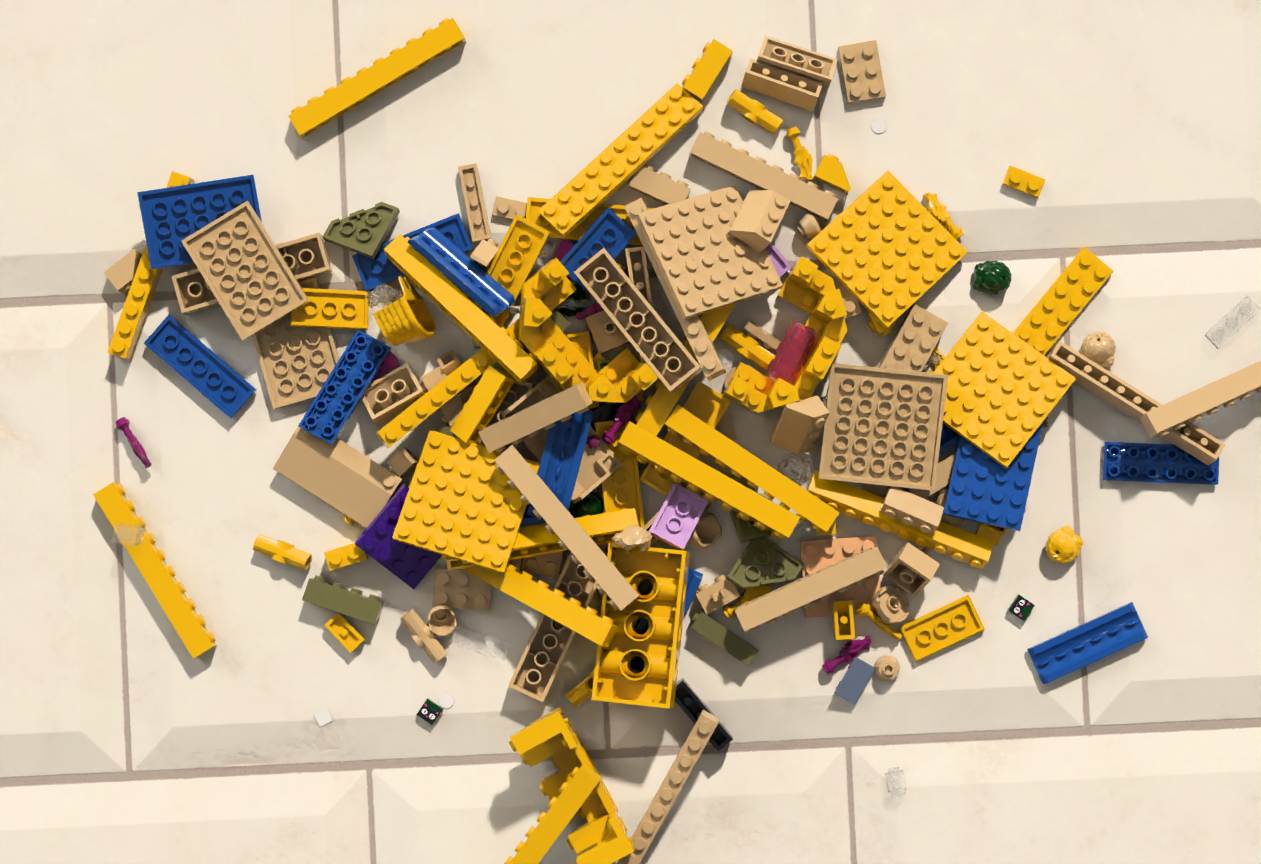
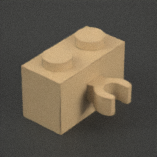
(716, 594)

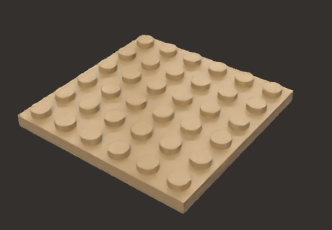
(701, 258)
(883, 426)

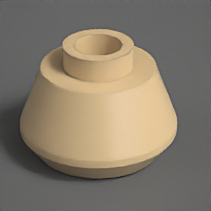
(808, 227)
(887, 661)

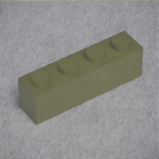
(342, 600)

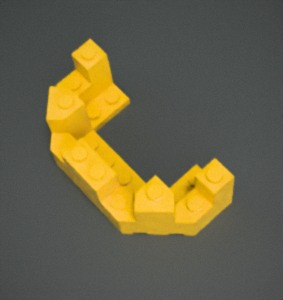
(816, 295)
(556, 353)
(604, 836)

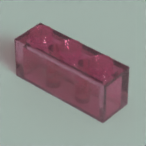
(792, 352)

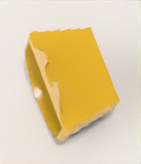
(406, 318)

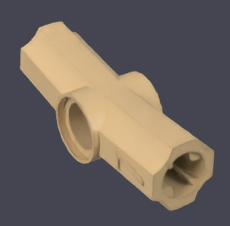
(423, 636)

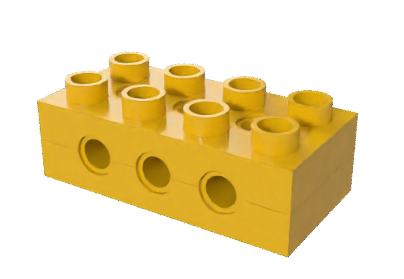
(661, 643)

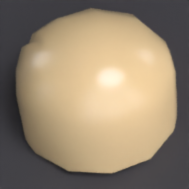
(442, 620)

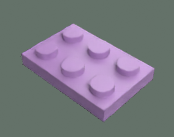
(678, 516)

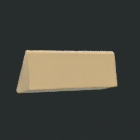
(797, 60)

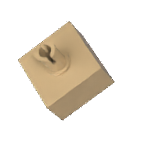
(605, 332)
(911, 568)

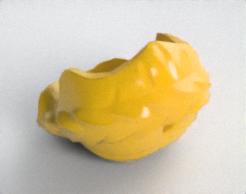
(1066, 543)

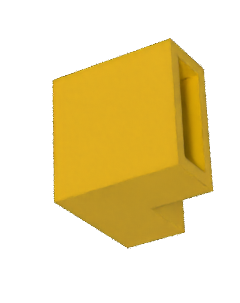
(990, 532)

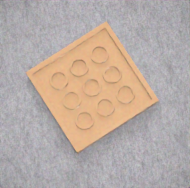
(825, 552)

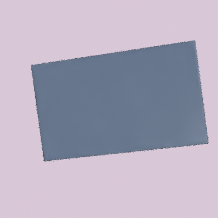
(854, 680)

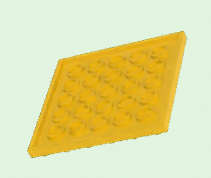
(887, 249)
(999, 389)
(462, 504)

